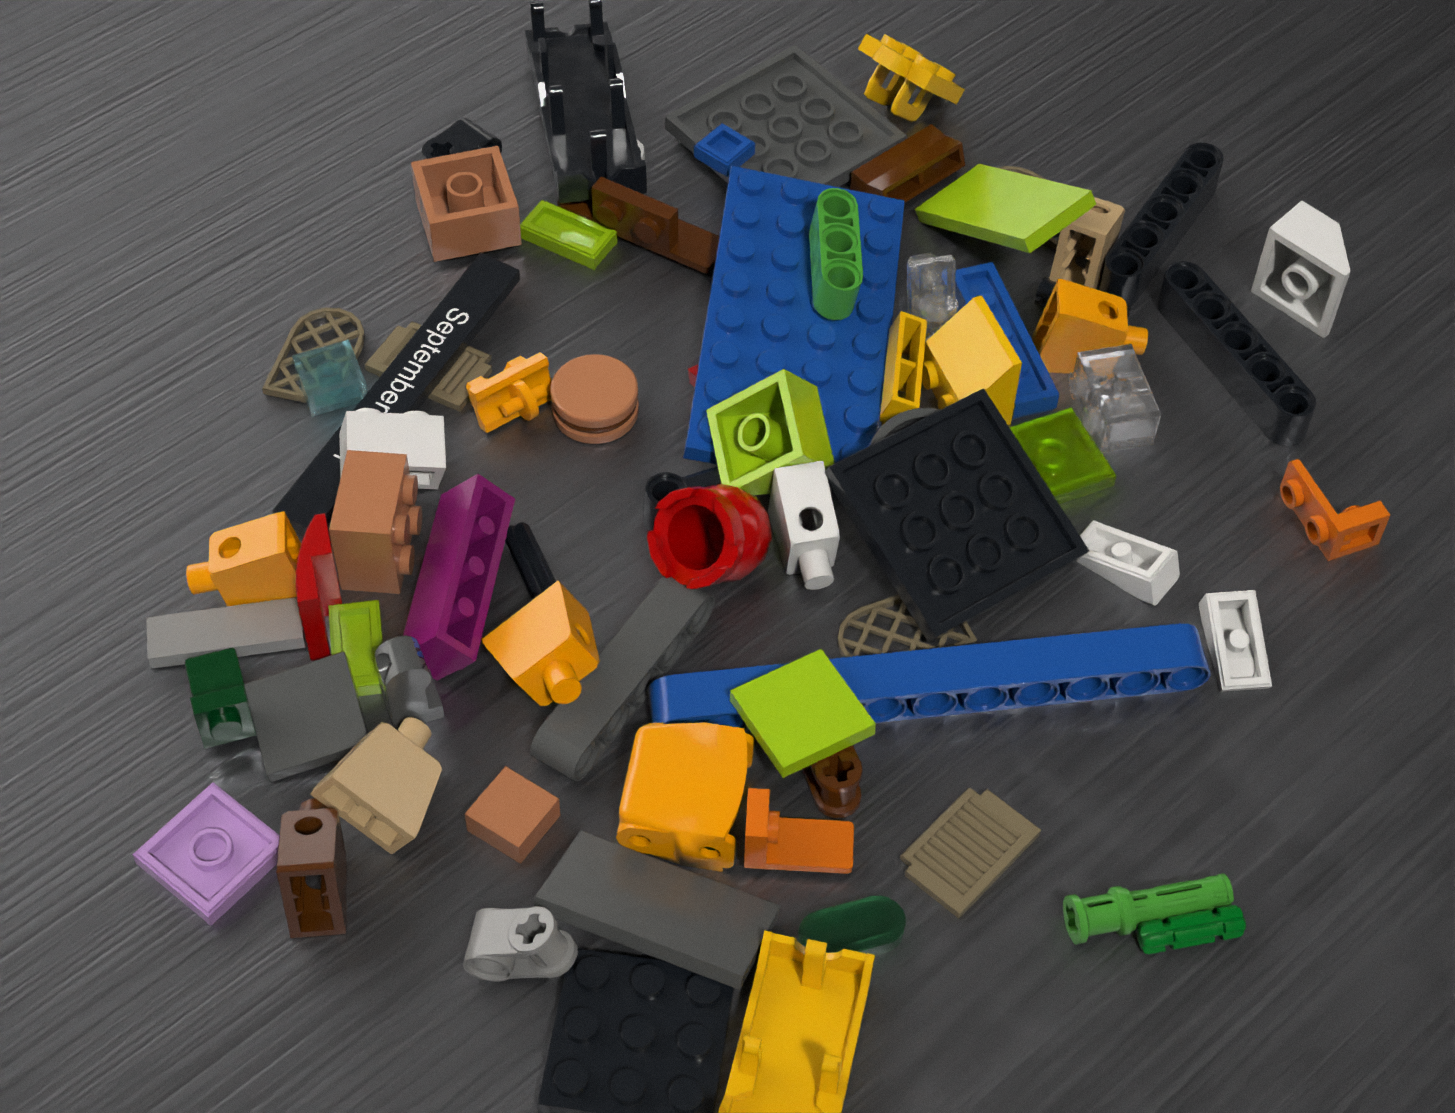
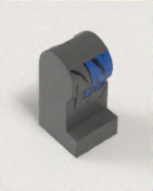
(406, 681)

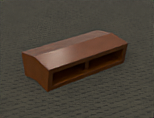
(910, 165)

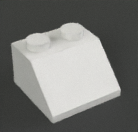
(1304, 268)

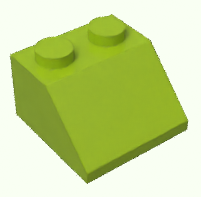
(766, 429)

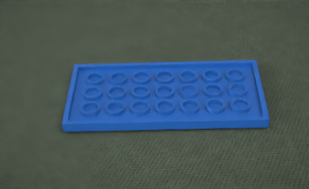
(766, 316)

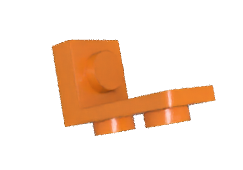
(1332, 532)
(795, 842)

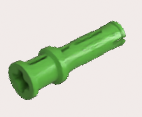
(1125, 909)

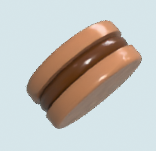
(594, 399)

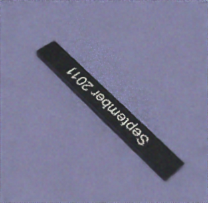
(408, 377)

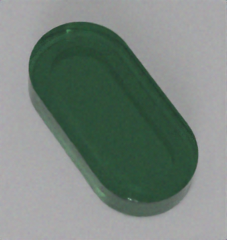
(862, 925)

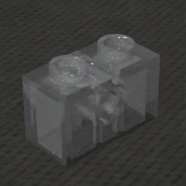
(1114, 398)

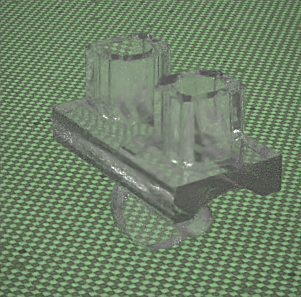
(931, 289)

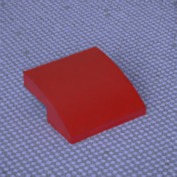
(316, 585)

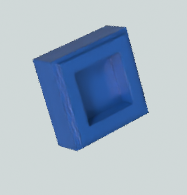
(724, 149)

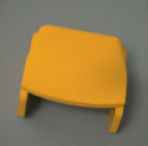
(685, 792)

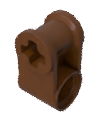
(836, 783)

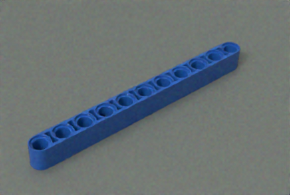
(971, 676)

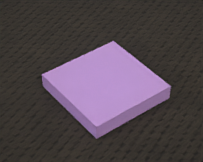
(210, 853)

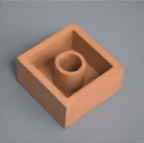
(512, 814)

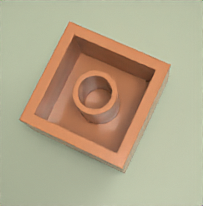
(466, 203)
(375, 522)

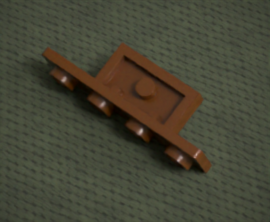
(648, 224)

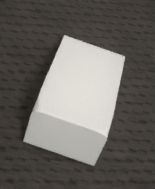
(1130, 562)
(1235, 640)

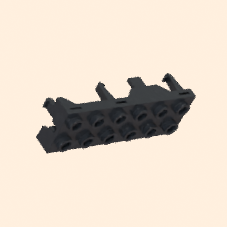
(583, 106)

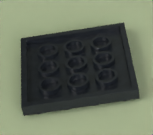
(955, 514)

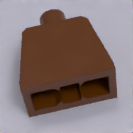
(313, 845)

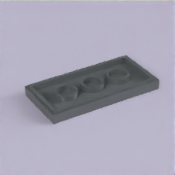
(658, 909)

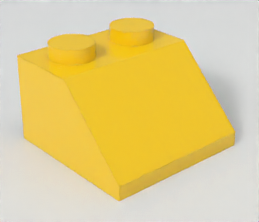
(972, 355)

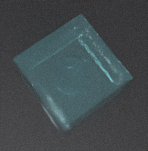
(330, 377)

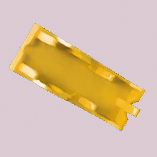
(799, 1029)

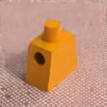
(1080, 321)
(250, 562)
(547, 646)

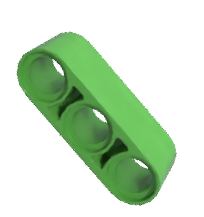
(835, 254)

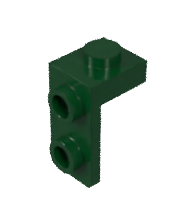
(219, 698)

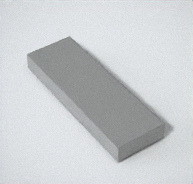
(245, 627)

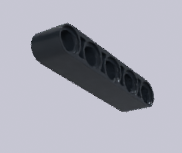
(1162, 222)
(1236, 354)

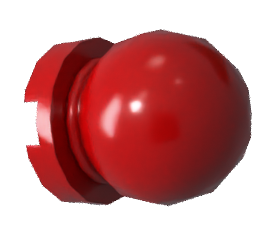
(709, 535)

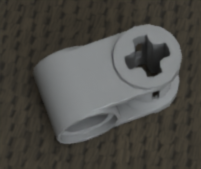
(518, 945)

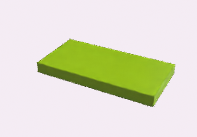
(1006, 207)

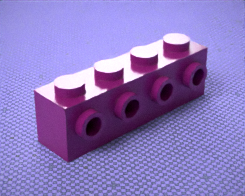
(459, 574)

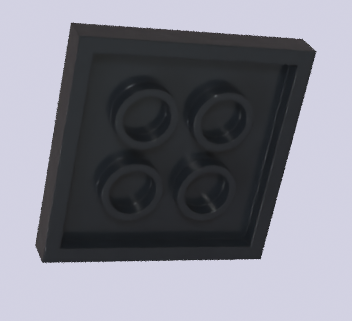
(635, 1038)

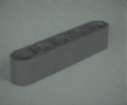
(613, 692)

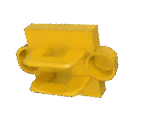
(910, 71)

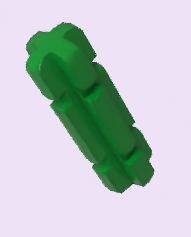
(1190, 929)

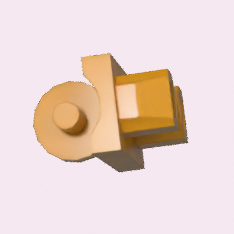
(512, 392)

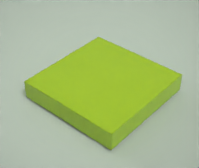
(802, 713)

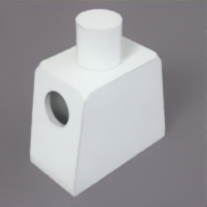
(804, 522)

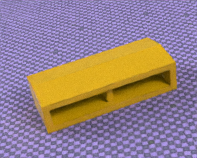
(905, 336)

